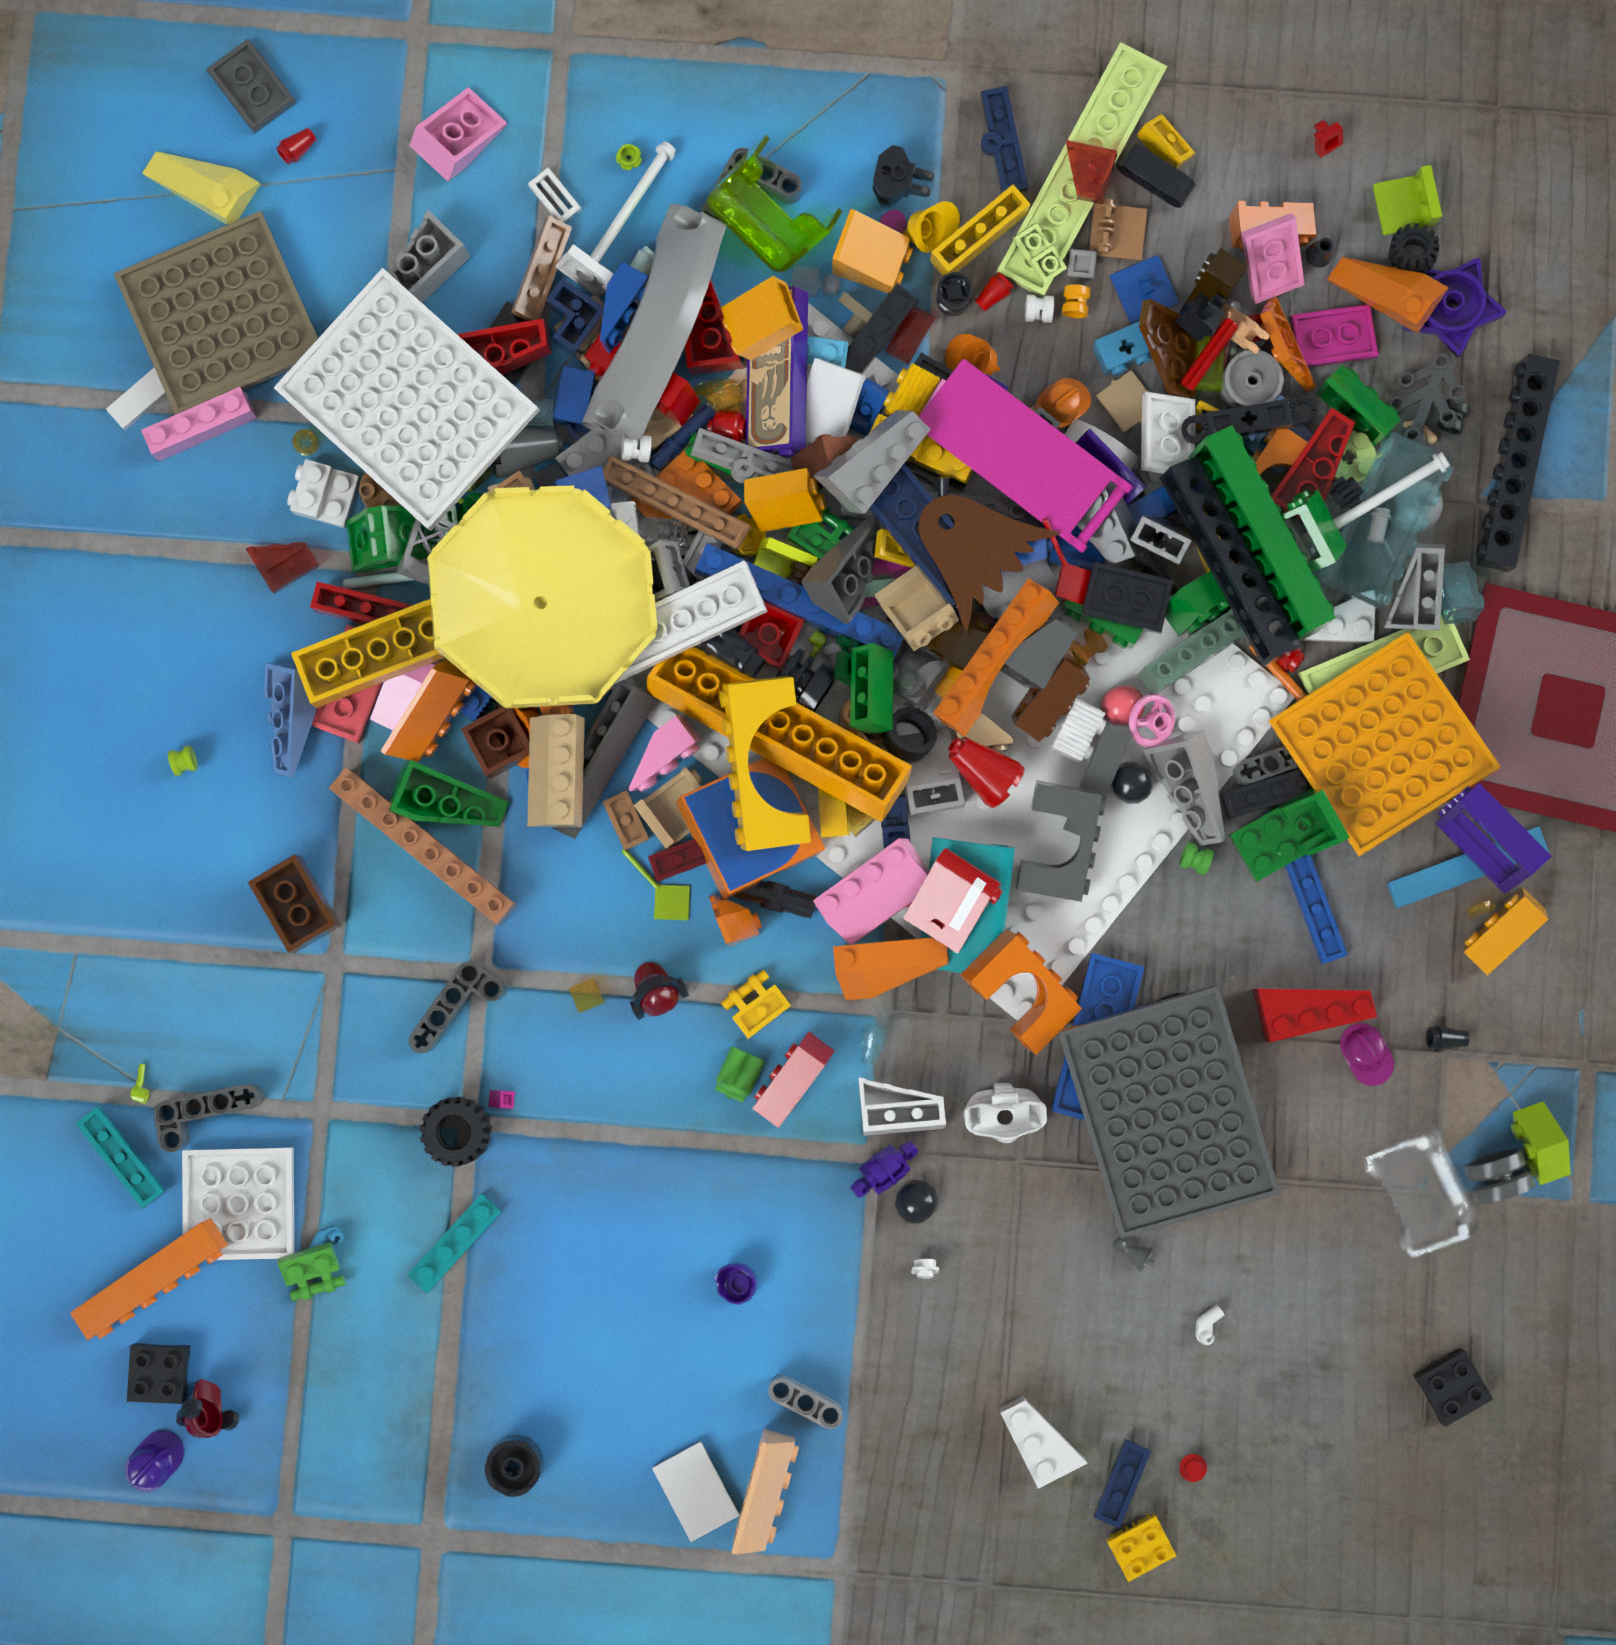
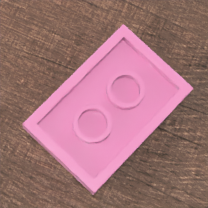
(1273, 258)

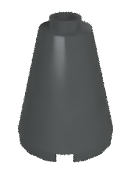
(526, 450)

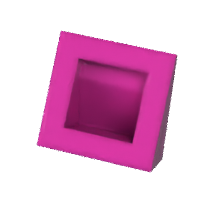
(501, 1099)

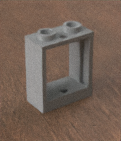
(669, 558)

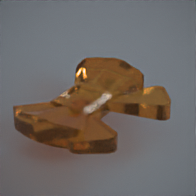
(1094, 645)

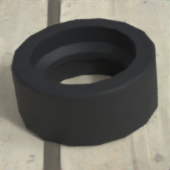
(923, 723)

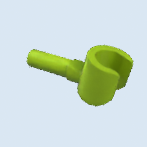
(818, 640)
(138, 1093)

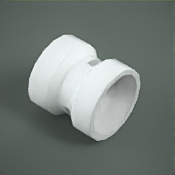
(1039, 308)
(629, 448)

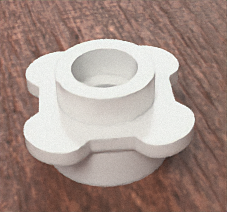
(925, 1268)

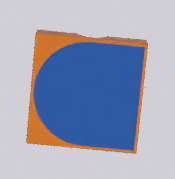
(713, 827)

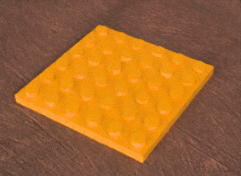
(1384, 743)

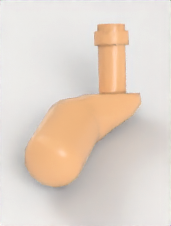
(1430, 436)

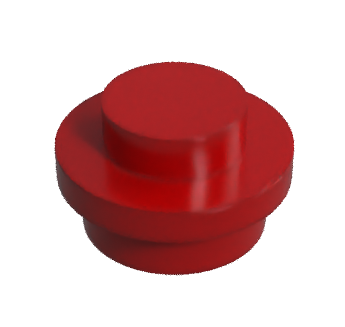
(1193, 1467)

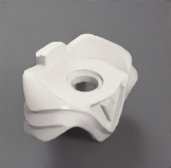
(983, 1107)

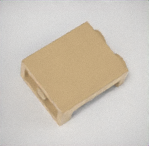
(916, 608)
(662, 812)

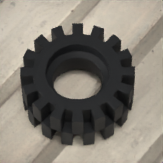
(1417, 237)

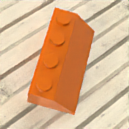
(429, 713)

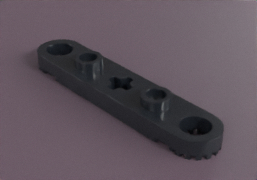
(1269, 416)

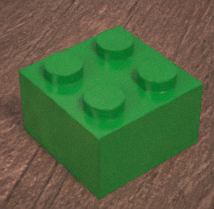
(1195, 605)

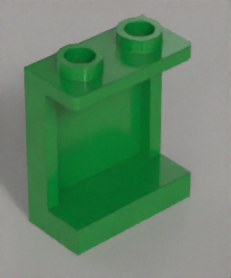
(1319, 526)

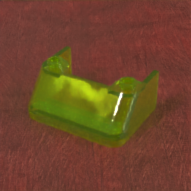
(760, 220)

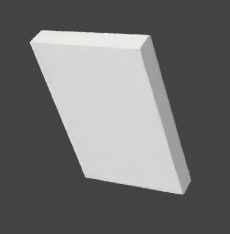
(831, 399)
(1161, 431)
(695, 1491)

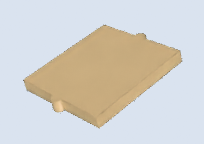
(1123, 401)

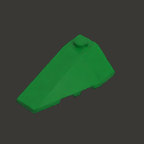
(435, 797)

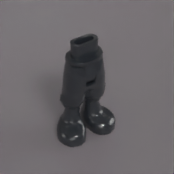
(735, 651)

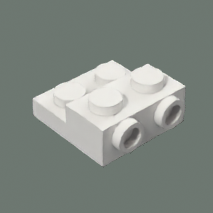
(323, 493)

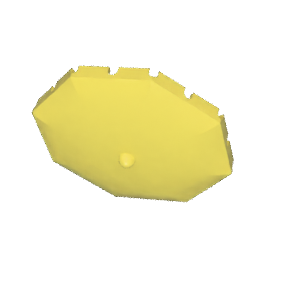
(541, 596)

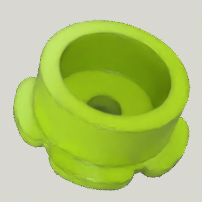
(626, 150)

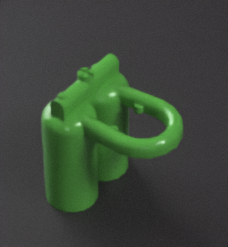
(738, 1074)

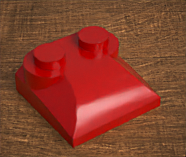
(773, 634)

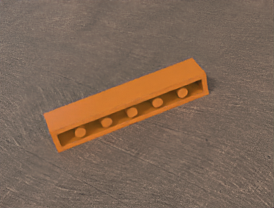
(149, 1279)

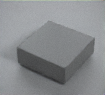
(1081, 263)

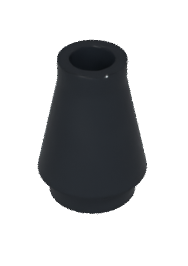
(1320, 253)
(1446, 1038)

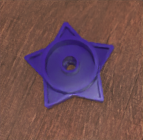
(1472, 309)

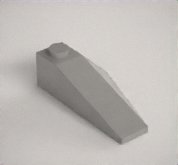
(1189, 776)

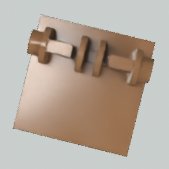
(1118, 231)

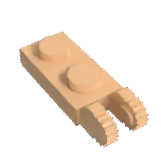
(1246, 329)

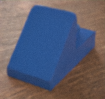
(868, 406)

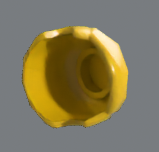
(752, 540)

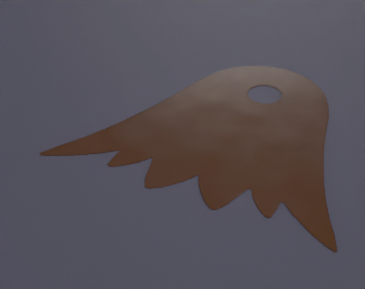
(974, 547)

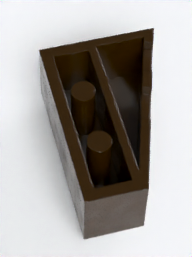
(1218, 276)

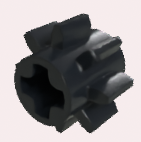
(1346, 492)

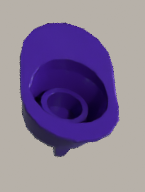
(154, 1461)

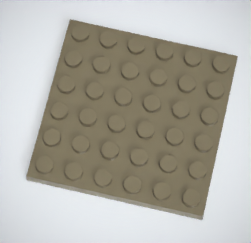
(218, 312)

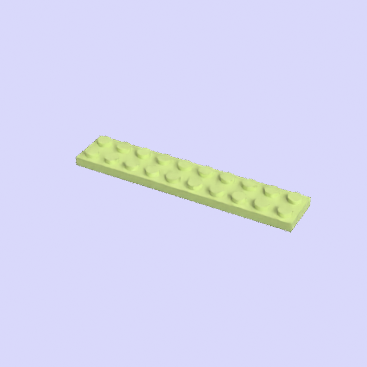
(1103, 123)

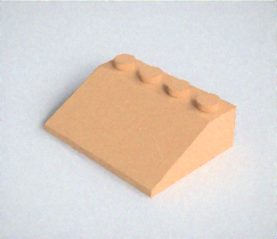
(763, 1492)

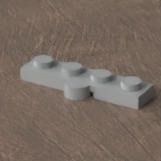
(738, 457)

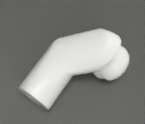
(1204, 1325)

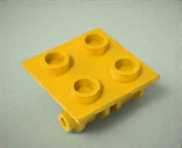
(1141, 1547)

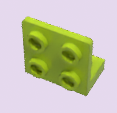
(1407, 201)

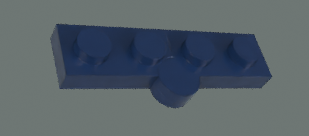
(1002, 139)

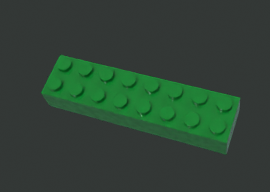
(1264, 531)

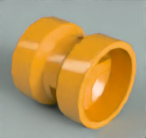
(1076, 301)

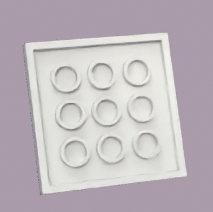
(245, 1196)

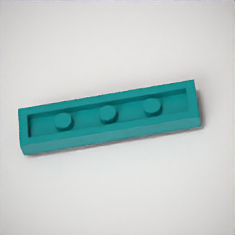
(120, 1157)
(454, 1243)

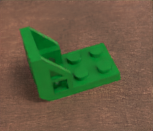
(381, 536)
(1289, 832)

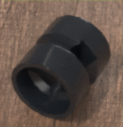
(953, 294)

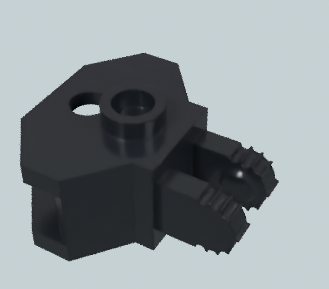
(899, 177)

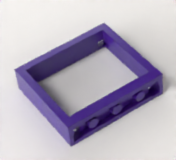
(1501, 828)

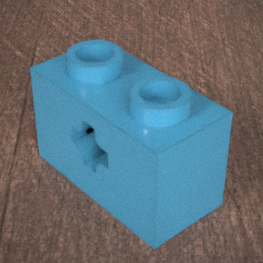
(1108, 350)

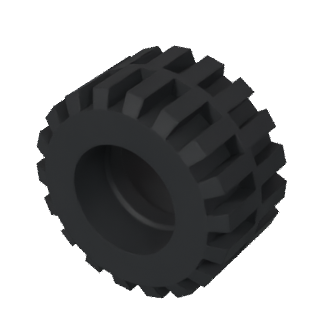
(433, 1138)

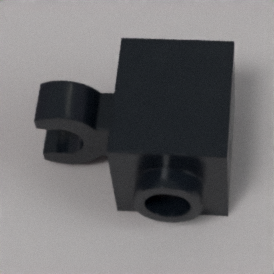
(1201, 316)

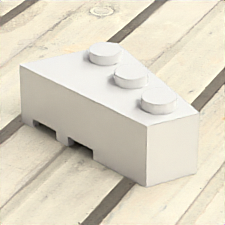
(898, 1110)
(1040, 1444)

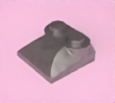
(917, 674)

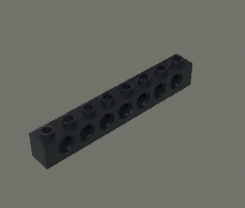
(1544, 374)
(1228, 574)

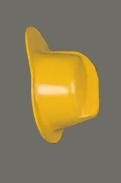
(932, 226)

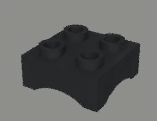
(158, 1373)
(1453, 1387)

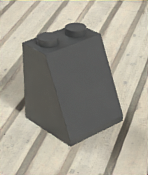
(1040, 654)

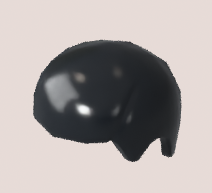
(1132, 783)
(916, 1201)

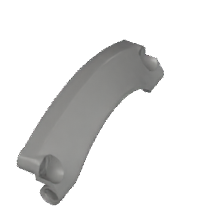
(661, 325)

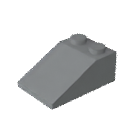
(996, 602)

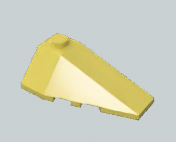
(210, 187)

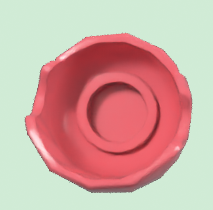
(1118, 704)

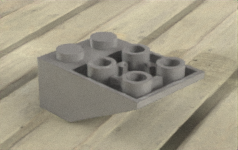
(934, 779)

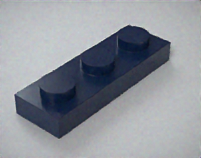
(1122, 1483)

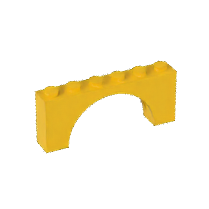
(746, 708)

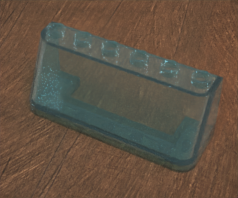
(1370, 568)

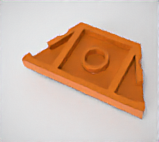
(1285, 345)

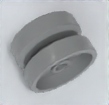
(1261, 370)

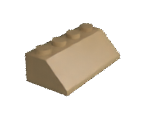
(556, 771)

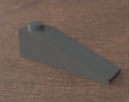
(842, 573)

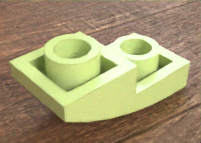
(1039, 253)

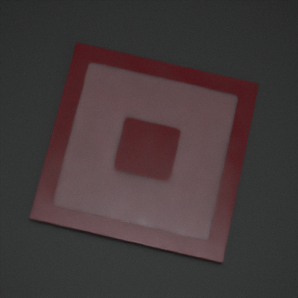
(1545, 704)

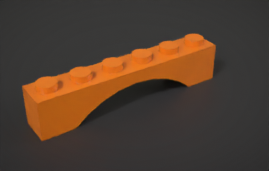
(1022, 617)

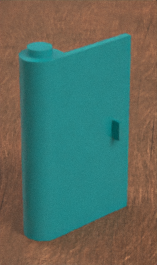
(998, 863)

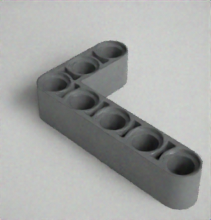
(772, 187)

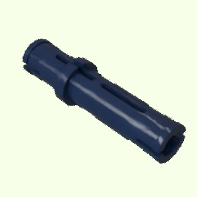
(674, 445)

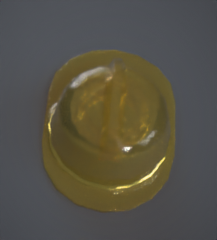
(722, 394)

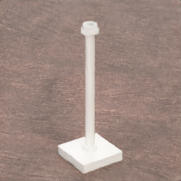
(585, 268)
(1305, 541)

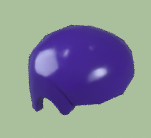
(736, 1283)

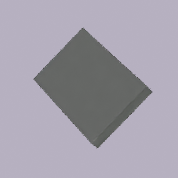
(251, 86)

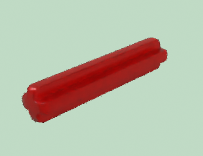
(1209, 354)

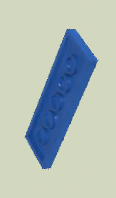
(1107, 989)

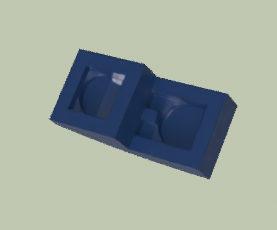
(896, 823)

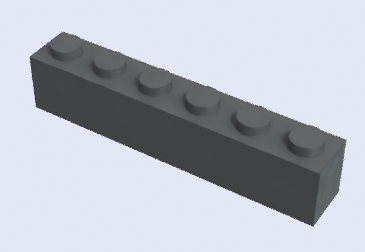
(608, 743)

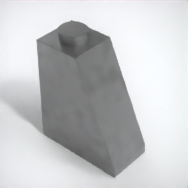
(1162, 537)

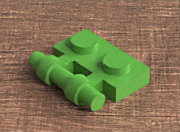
(310, 1264)

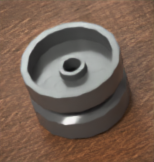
(1499, 1176)

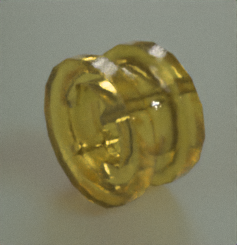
(313, 439)

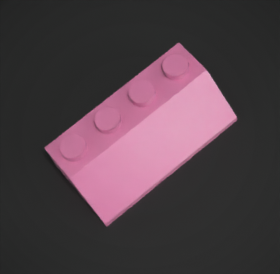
(873, 891)

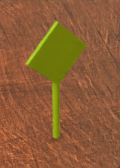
(670, 900)

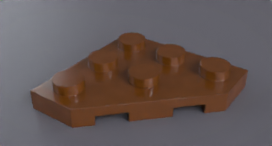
(1169, 346)

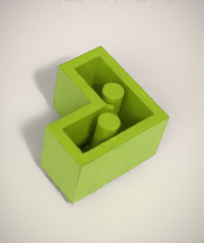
(1542, 1142)

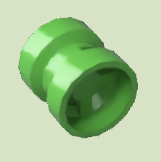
(1196, 858)

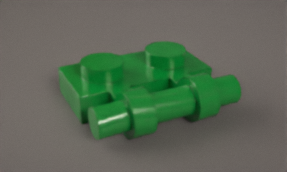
(816, 539)

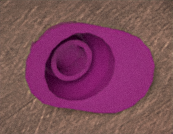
(1366, 1054)

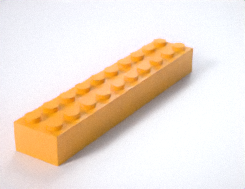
(790, 737)

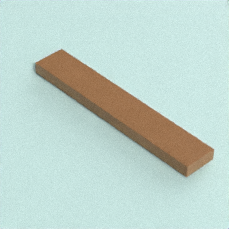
(675, 503)

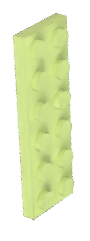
(1440, 647)

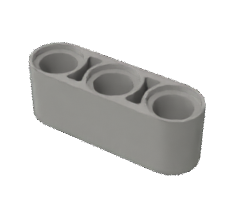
(812, 1413)

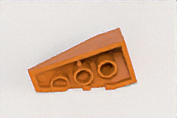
(1393, 291)
(734, 920)
(878, 967)

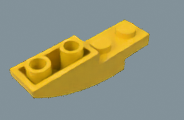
(936, 458)

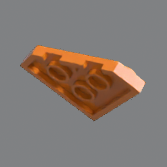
(697, 480)

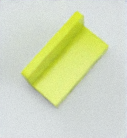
(778, 556)

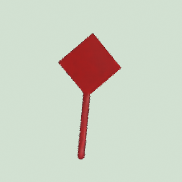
(1072, 579)

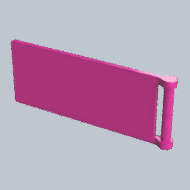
(1020, 453)

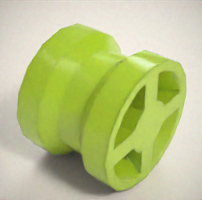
(182, 760)

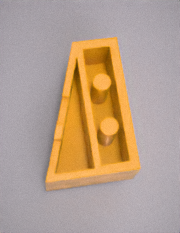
(1505, 931)

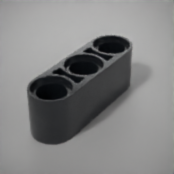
(1156, 175)

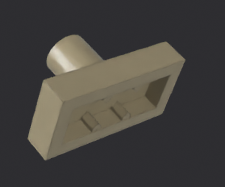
(859, 318)

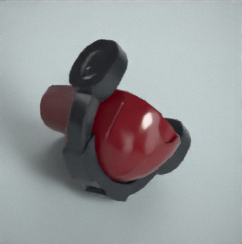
(655, 991)
(203, 1412)

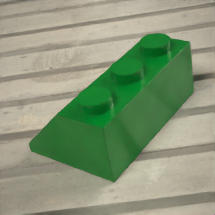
(1358, 403)

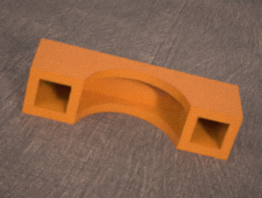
(1281, 450)

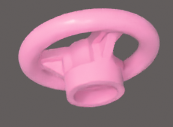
(1158, 721)

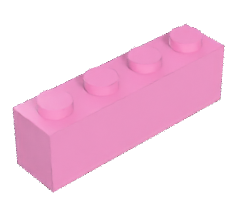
(199, 424)

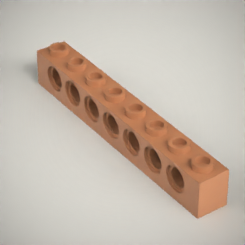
(423, 847)

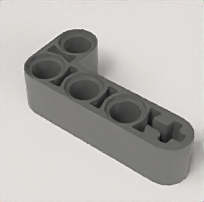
(452, 1010)
(209, 1108)

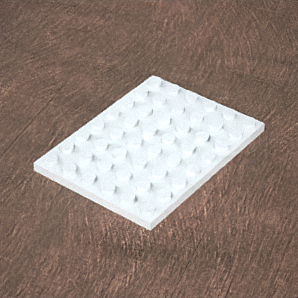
(406, 399)

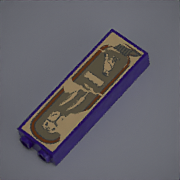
(779, 391)

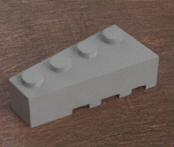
(429, 258)
(873, 461)

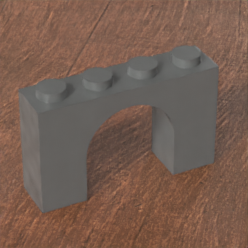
(1067, 878)

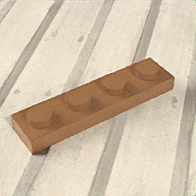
(541, 269)

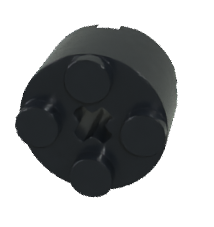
(506, 1479)

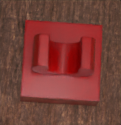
(1327, 137)

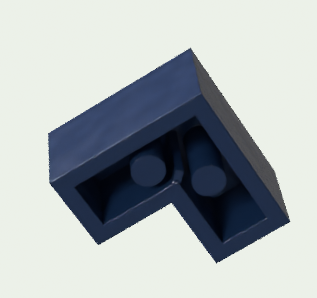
(581, 315)

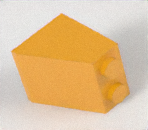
(871, 253)

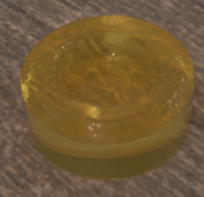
(1480, 909)

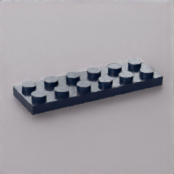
(899, 512)

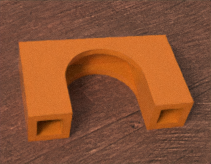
(1053, 1004)

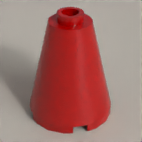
(985, 770)

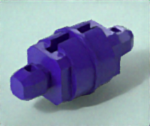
(884, 1169)

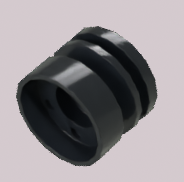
(809, 685)

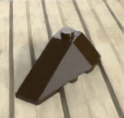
(961, 645)

